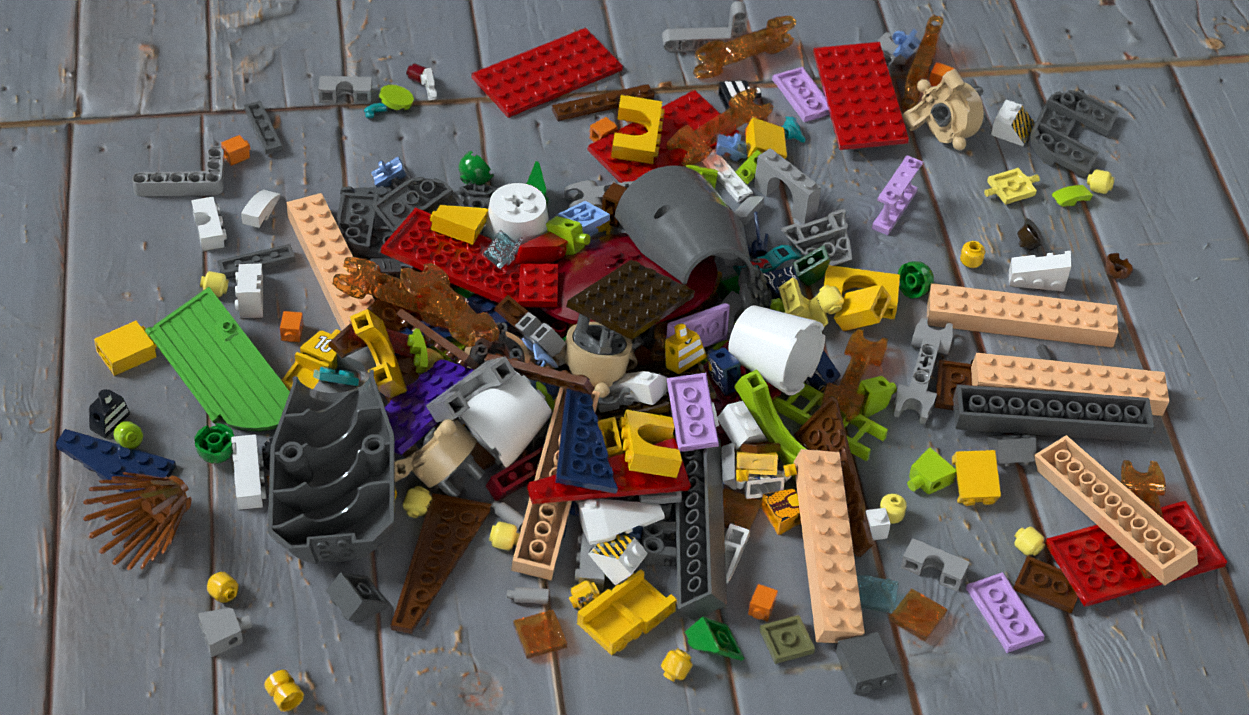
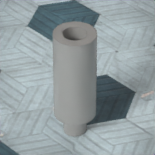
(508, 514)
(529, 595)

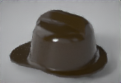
(1030, 235)

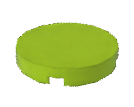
(396, 97)

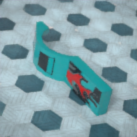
(773, 258)

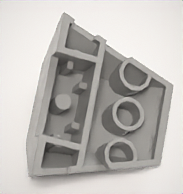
(825, 231)

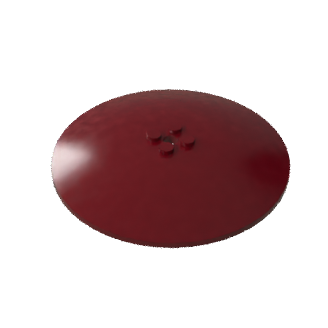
(610, 252)

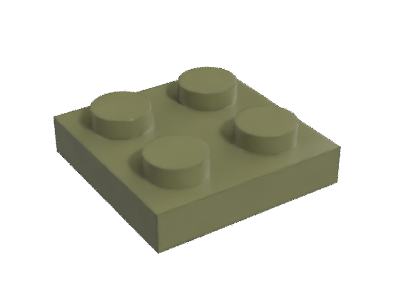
(787, 639)

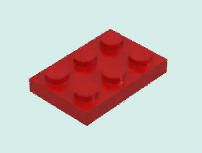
(538, 285)

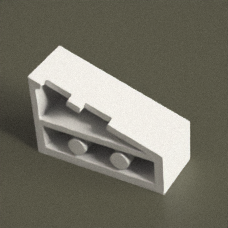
(1040, 272)
(249, 291)
(247, 472)

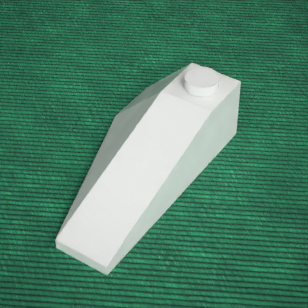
(644, 386)
(606, 518)

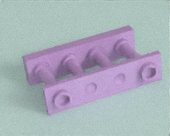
(897, 195)

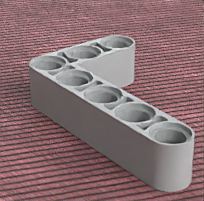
(693, 38)
(184, 183)

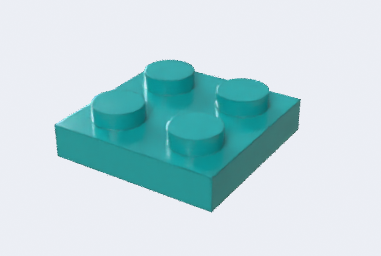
(342, 377)

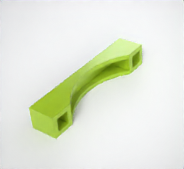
(757, 399)

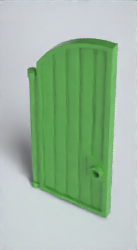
(220, 364)

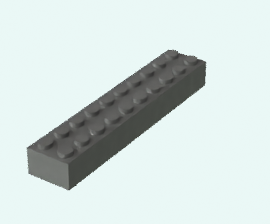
(1052, 413)
(701, 535)

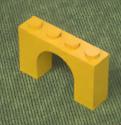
(641, 147)
(848, 278)
(387, 371)
(643, 456)

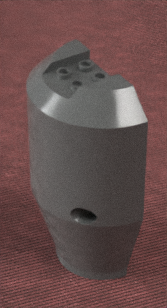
(681, 221)
(332, 474)

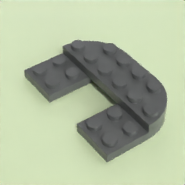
(1055, 122)
(418, 193)
(357, 226)

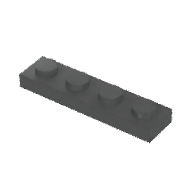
(263, 127)
(268, 257)

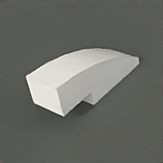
(259, 208)
(735, 543)

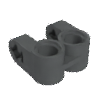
(652, 539)

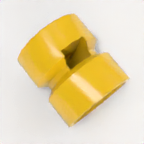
(284, 690)

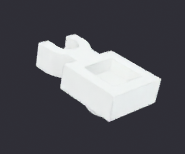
(428, 80)

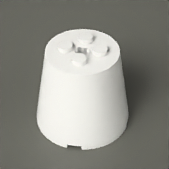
(518, 212)
(778, 346)
(506, 418)

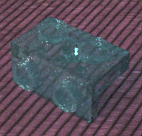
(502, 249)
(877, 593)

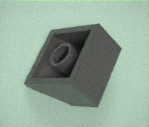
(1013, 448)
(356, 597)

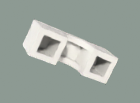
(209, 223)

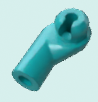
(377, 107)

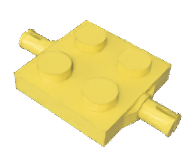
(1012, 186)

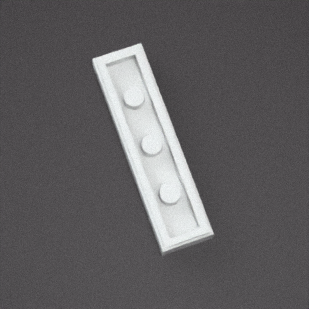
(728, 177)

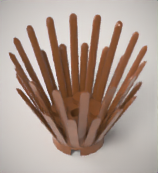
(160, 504)

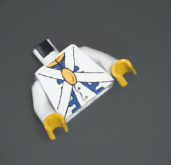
(756, 484)

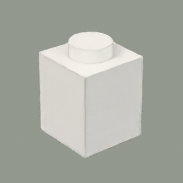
(878, 523)

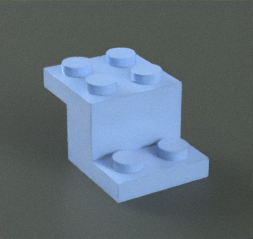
(587, 215)

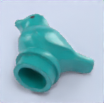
(792, 129)

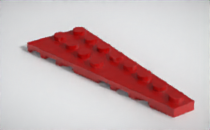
(627, 481)

